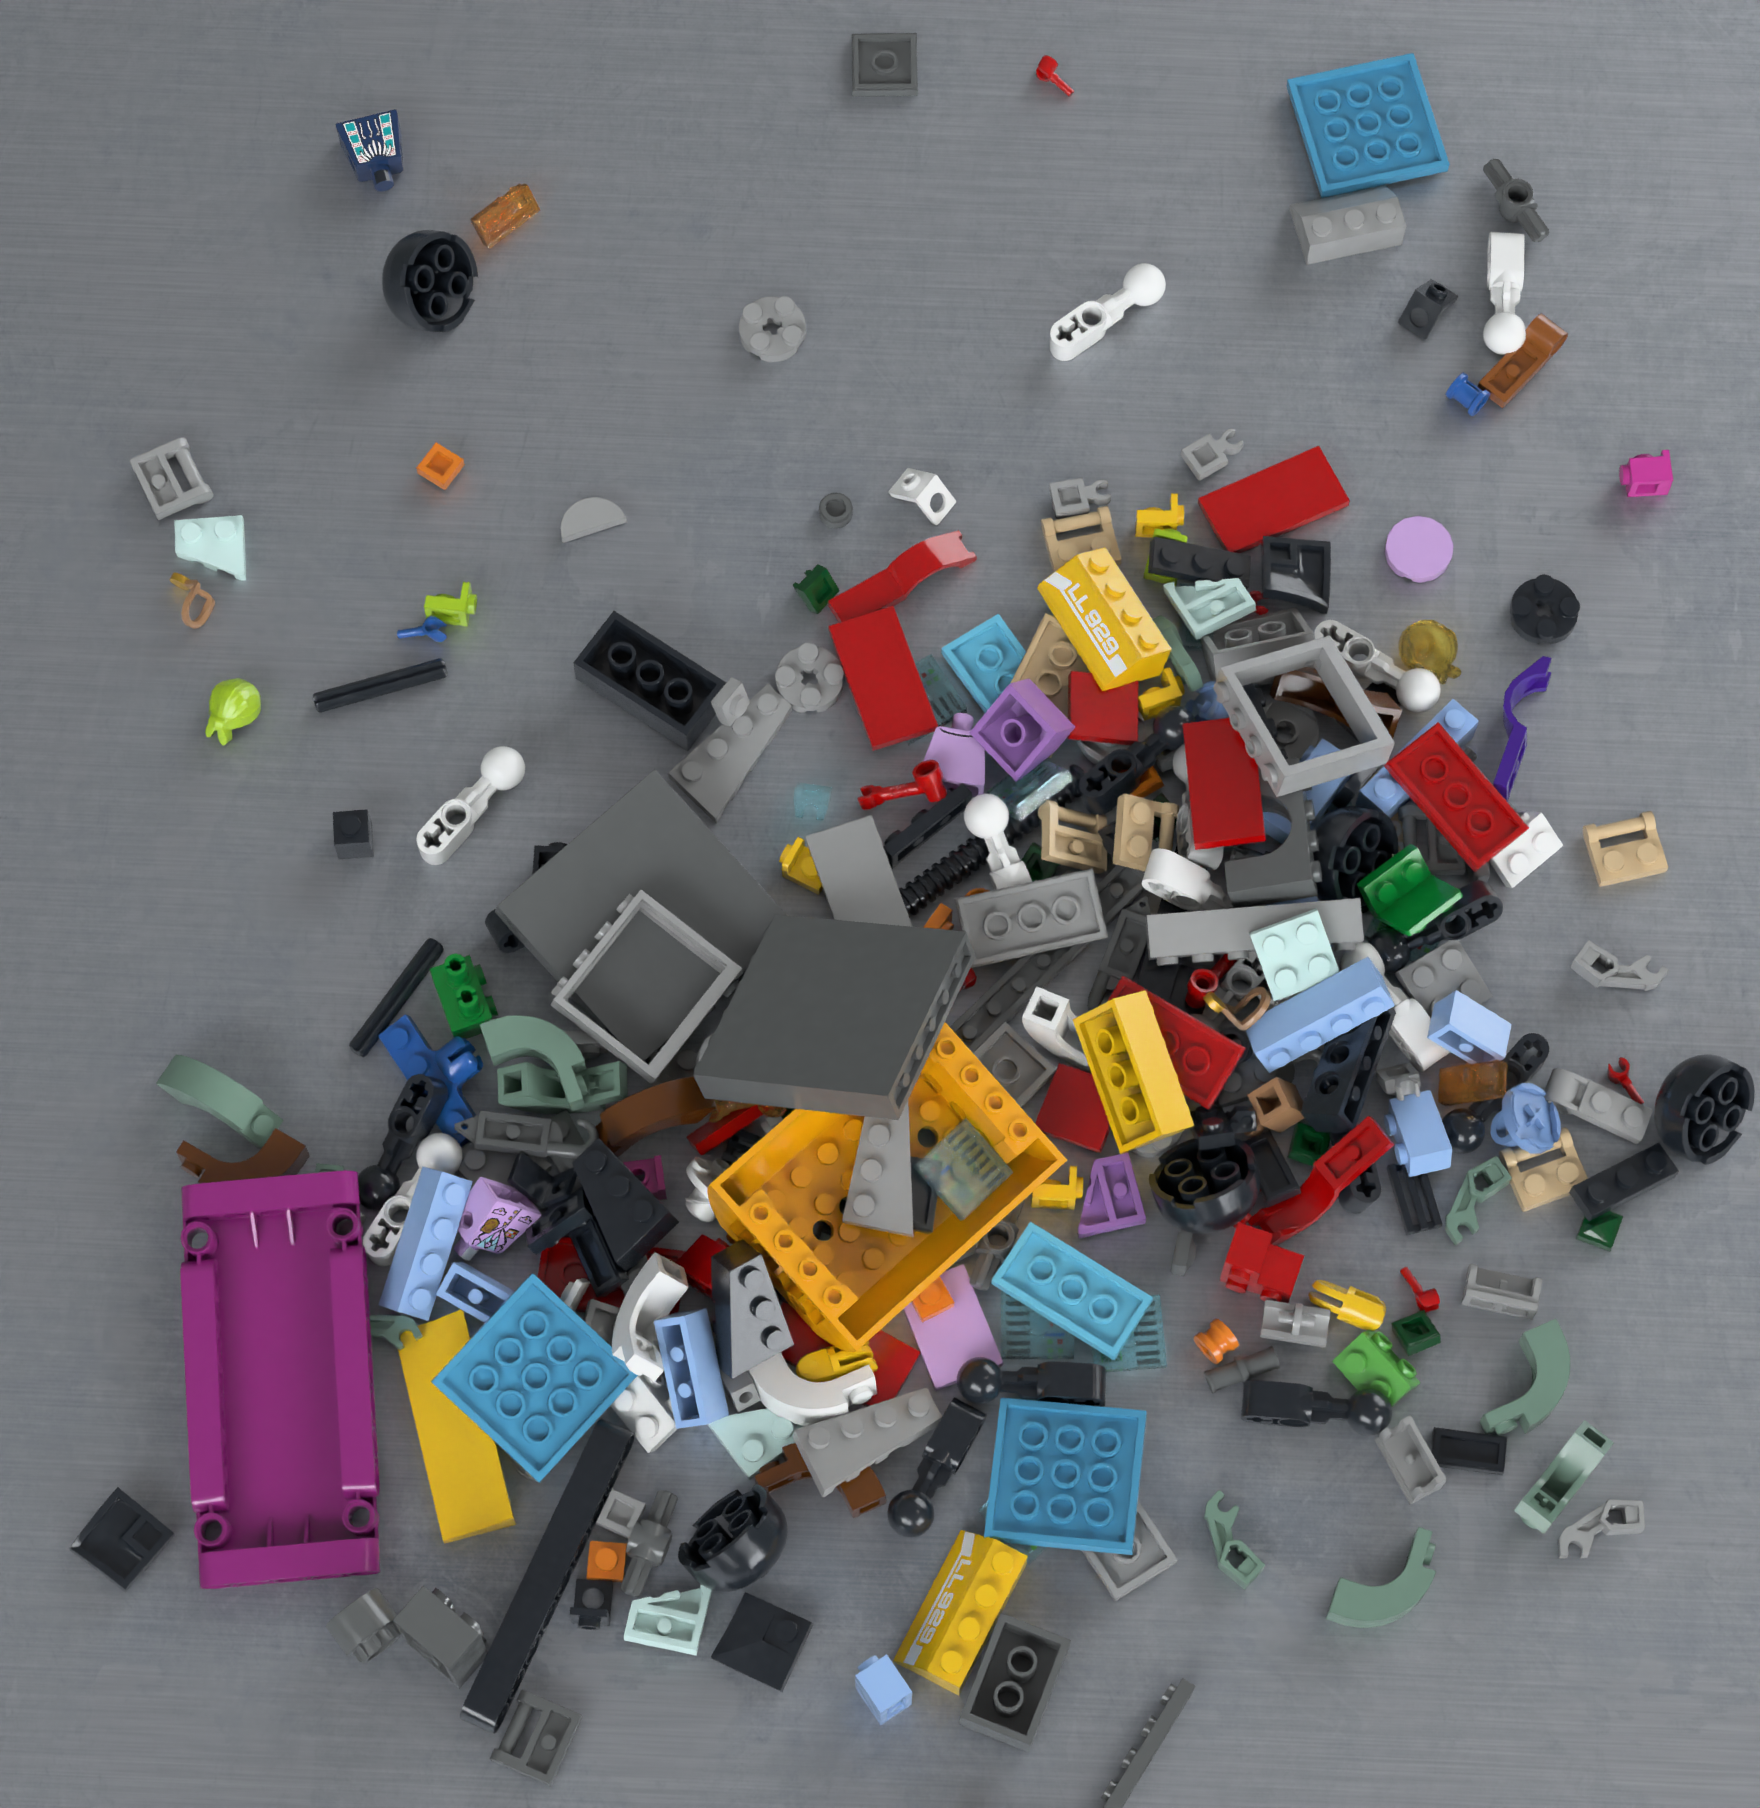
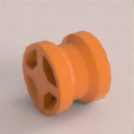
(1216, 1341)

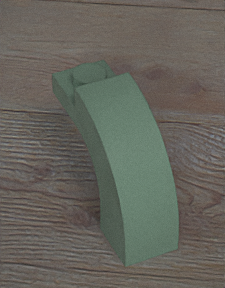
(533, 1037)
(541, 1091)
(221, 1096)
(1550, 1369)
(1563, 1477)
(1379, 1605)

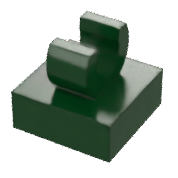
(816, 588)

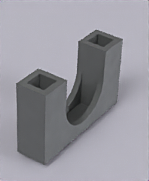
(1288, 870)

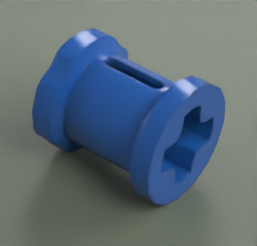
(1468, 394)

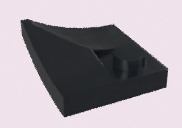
(1296, 571)
(121, 1540)
(763, 1642)

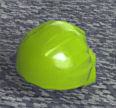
(232, 706)

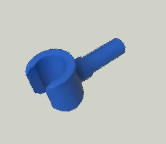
(429, 628)

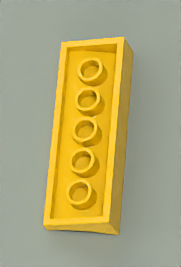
(457, 1454)

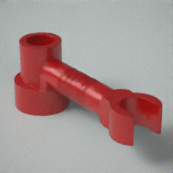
(927, 781)
(1206, 980)

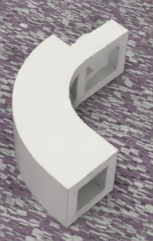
(1051, 1025)
(648, 1299)
(809, 1401)

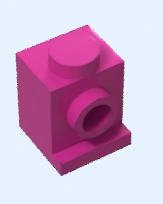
(1647, 475)
(653, 1172)

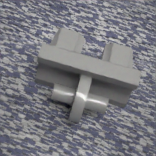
(1295, 1323)

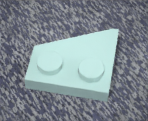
(1210, 604)

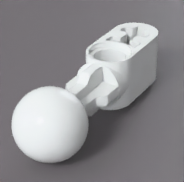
(1505, 278)
(1141, 286)
(1415, 689)
(500, 770)
(987, 818)
(1183, 882)
(1410, 1021)
(434, 1152)

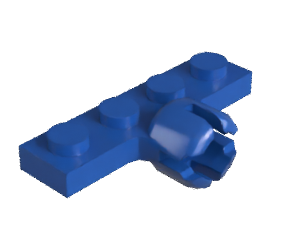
(451, 1063)

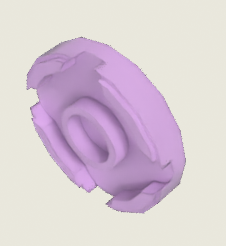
(1418, 549)

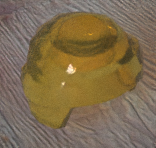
(1430, 647)

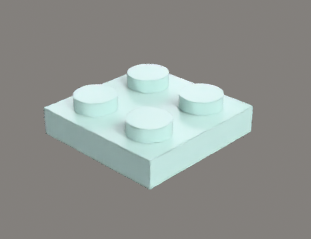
(1294, 954)

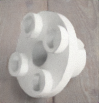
(701, 1174)

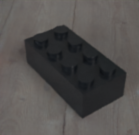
(649, 680)

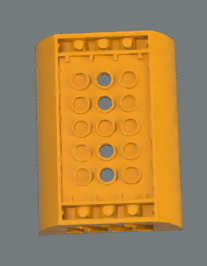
(805, 1169)

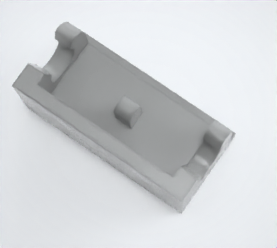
(1501, 1292)
(1410, 1460)

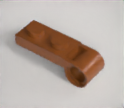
(1519, 367)

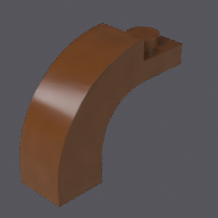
(651, 1111)
(278, 1157)
(859, 1494)

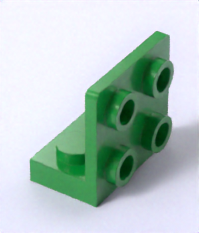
(1406, 892)

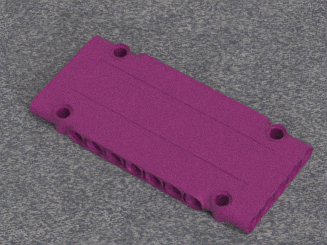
(279, 1380)

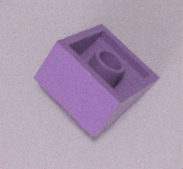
(1022, 728)

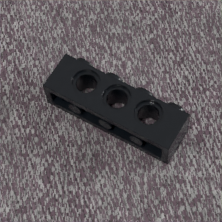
(1351, 1065)

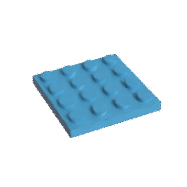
(1367, 125)
(534, 1377)
(1066, 1476)

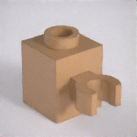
(1276, 1106)

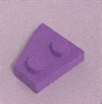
(1111, 1197)

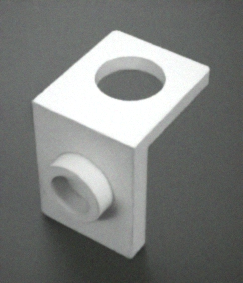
(919, 488)

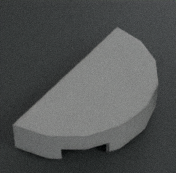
(590, 517)

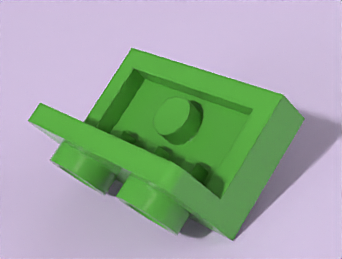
(1373, 1365)

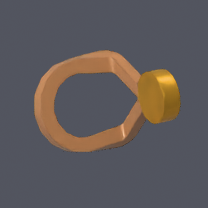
(194, 586)
(1218, 1006)

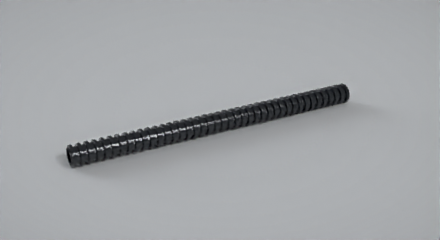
(974, 853)

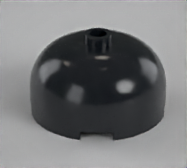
(421, 276)
(1351, 847)
(1698, 1100)
(1205, 1187)
(736, 1561)

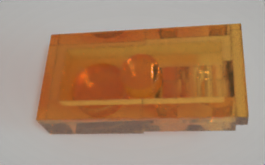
(505, 215)
(1472, 1082)

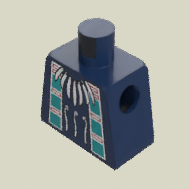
(373, 147)

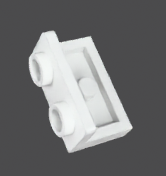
(1527, 851)
(647, 1411)

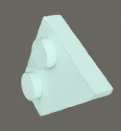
(213, 542)
(754, 1438)
(670, 1620)

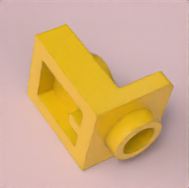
(1156, 518)
(1156, 699)
(799, 866)
(1057, 1196)

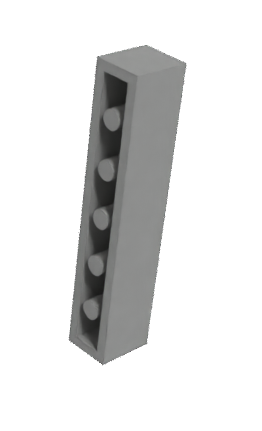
(1227, 930)

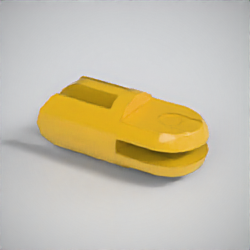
(1356, 1306)
(833, 1363)

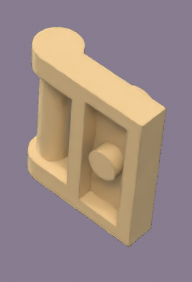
(1066, 549)
(1135, 829)
(1070, 845)
(1628, 859)
(1546, 1181)

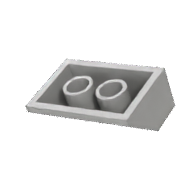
(1348, 224)
(1253, 638)

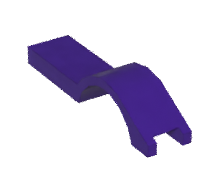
(1529, 681)

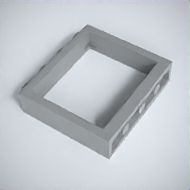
(1347, 693)
(607, 936)

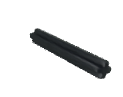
(380, 685)
(396, 997)

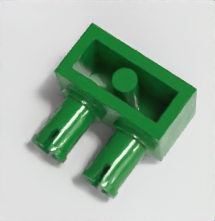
(462, 996)

